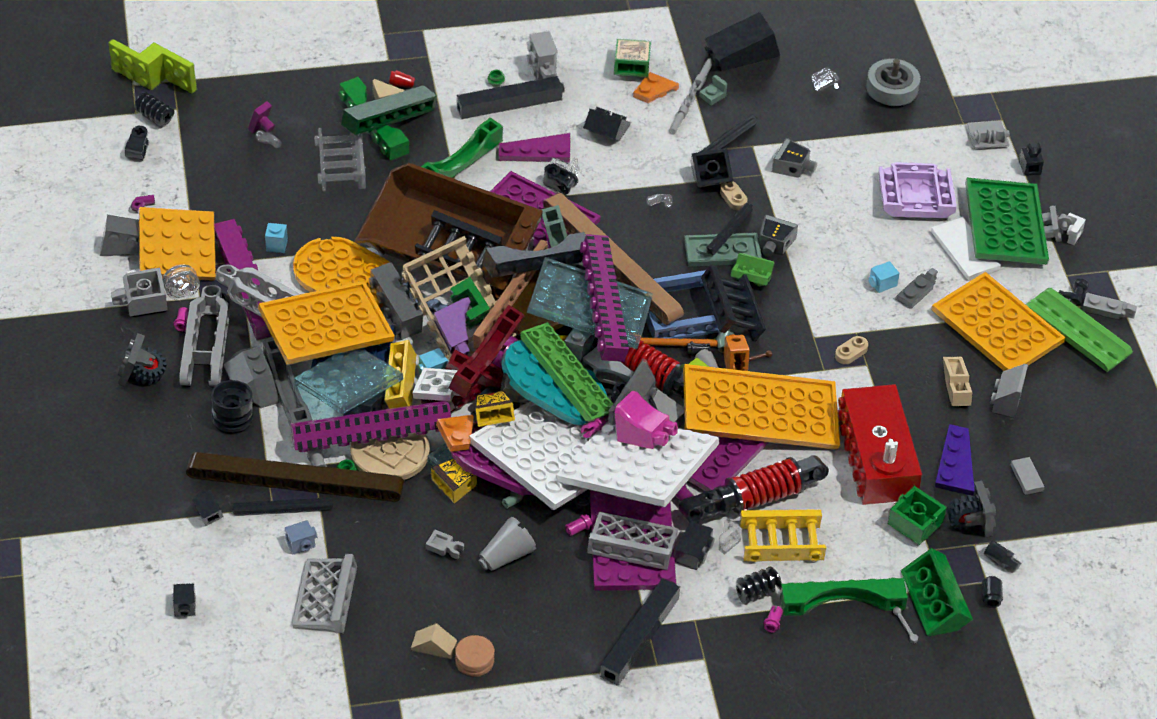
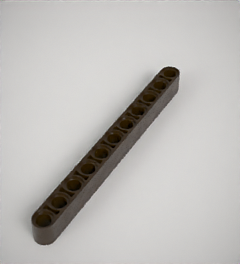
(295, 477)

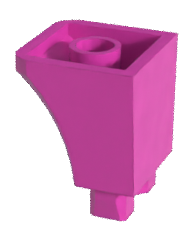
(641, 423)

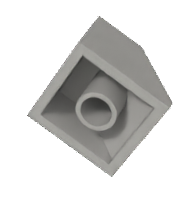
(1009, 391)

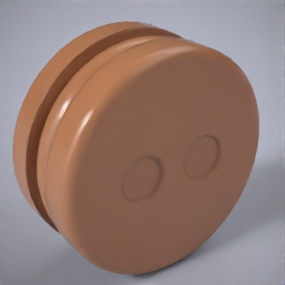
(474, 655)

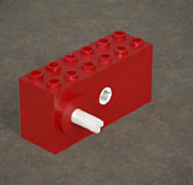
(878, 443)

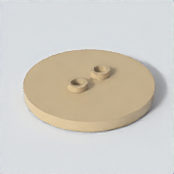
(392, 456)

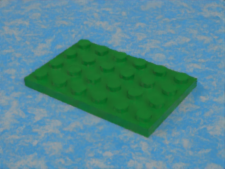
(1006, 221)

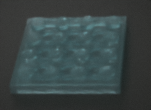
(348, 379)

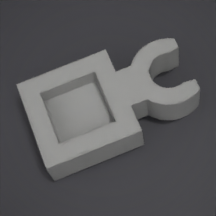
(442, 543)

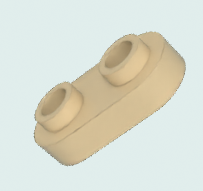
(733, 195)
(851, 350)

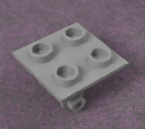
(988, 134)

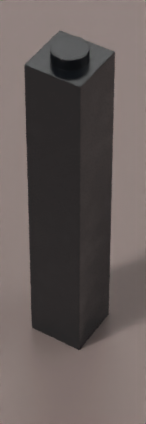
(509, 97)
(640, 632)

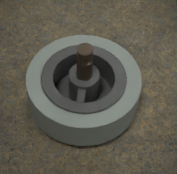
(893, 82)

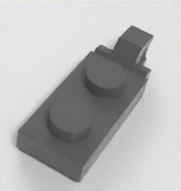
(918, 288)

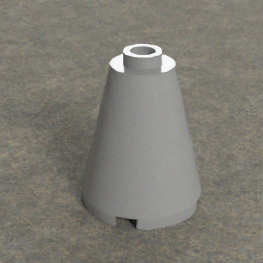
(507, 545)

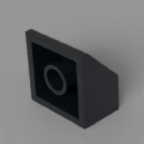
(711, 167)

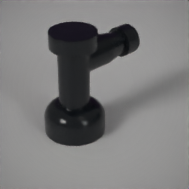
(1080, 286)

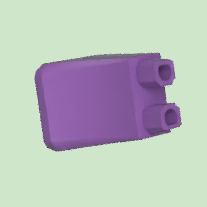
(452, 325)

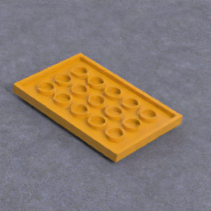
(325, 322)
(997, 323)

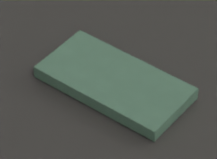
(727, 255)

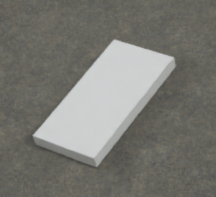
(958, 243)

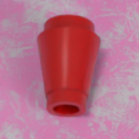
(400, 79)

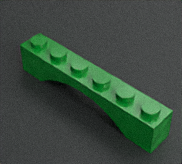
(390, 140)
(483, 140)
(883, 593)

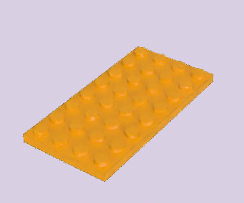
(761, 406)

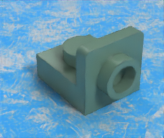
(715, 91)

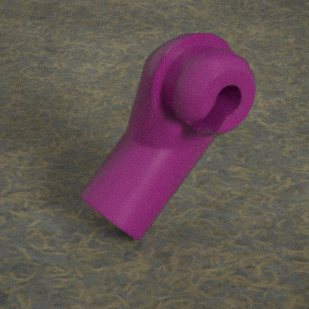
(141, 201)

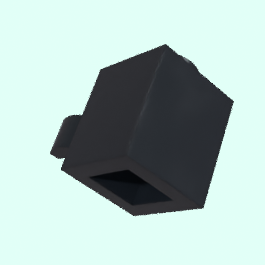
(1031, 160)

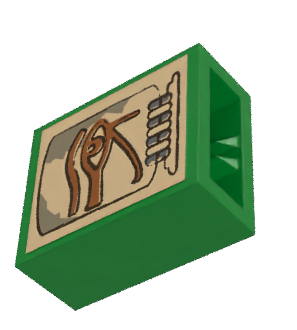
(632, 57)

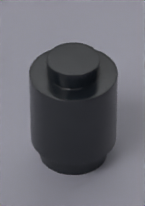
(992, 591)

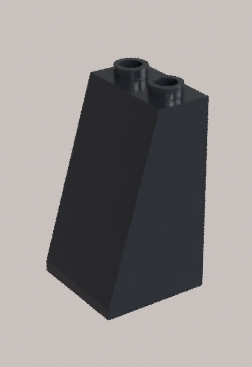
(743, 43)

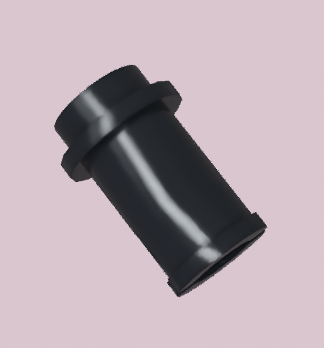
(694, 348)

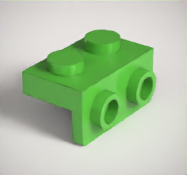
(757, 269)

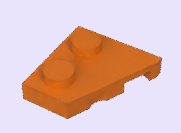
(654, 87)
(456, 431)

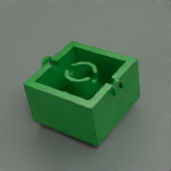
(916, 515)

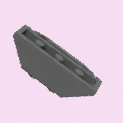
(252, 368)
(641, 382)

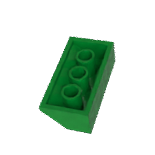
(936, 593)

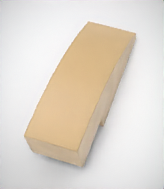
(957, 381)

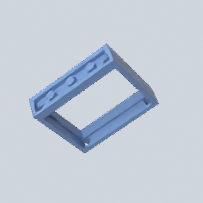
(687, 327)

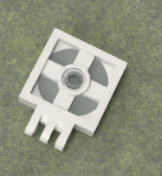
(434, 385)

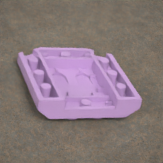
(917, 190)

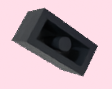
(694, 545)

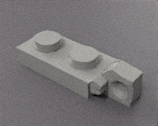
(1108, 307)

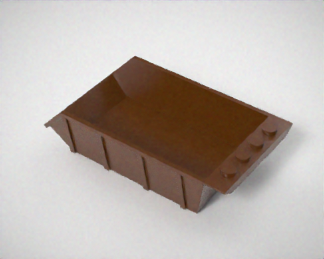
(405, 209)

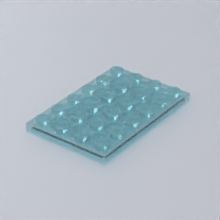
(563, 298)

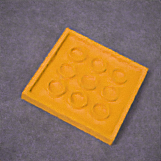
(175, 239)

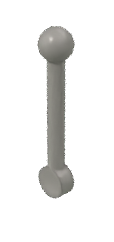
(913, 637)

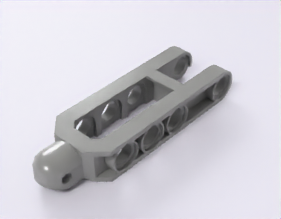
(241, 281)
(199, 307)

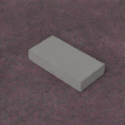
(1027, 475)

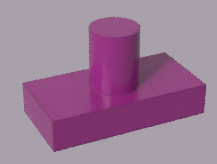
(260, 119)

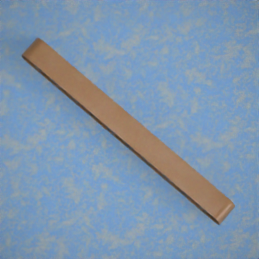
(626, 270)

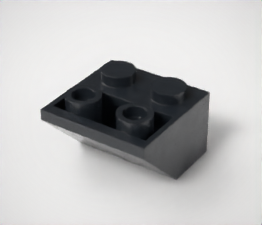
(608, 125)

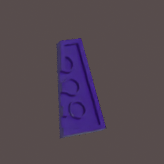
(956, 463)

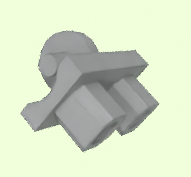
(1061, 222)

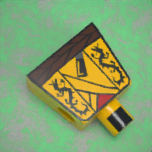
(494, 408)
(453, 479)

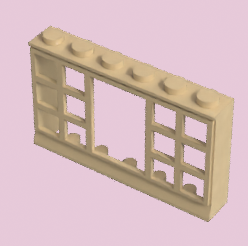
(471, 269)

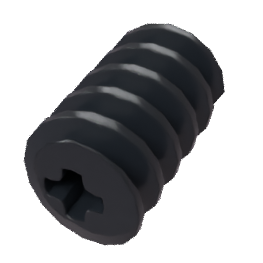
(154, 109)
(756, 583)

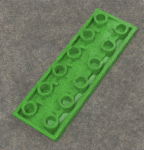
(1080, 329)
(567, 372)

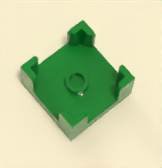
(479, 305)

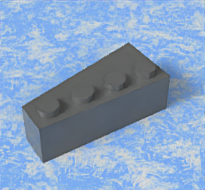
(120, 236)
(396, 300)

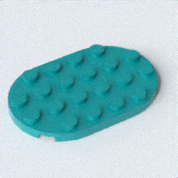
(536, 384)

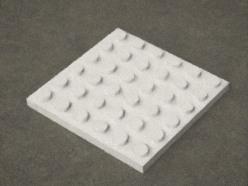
(534, 451)
(637, 471)

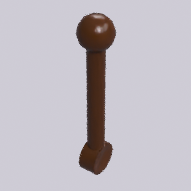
(768, 353)

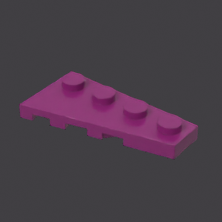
(537, 149)

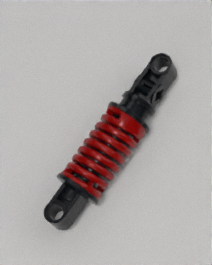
(664, 368)
(755, 488)

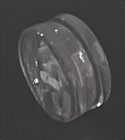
(181, 282)

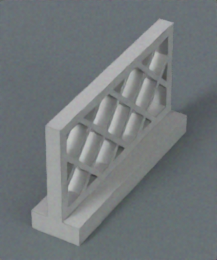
(630, 549)
(341, 598)

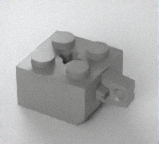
(542, 55)
(142, 292)

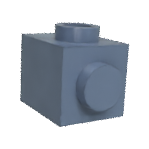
(300, 537)

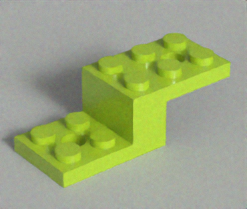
(152, 66)

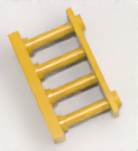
(782, 520)

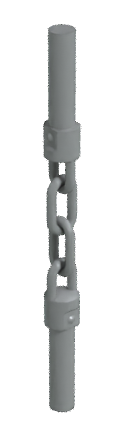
(683, 110)

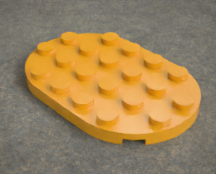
(335, 263)

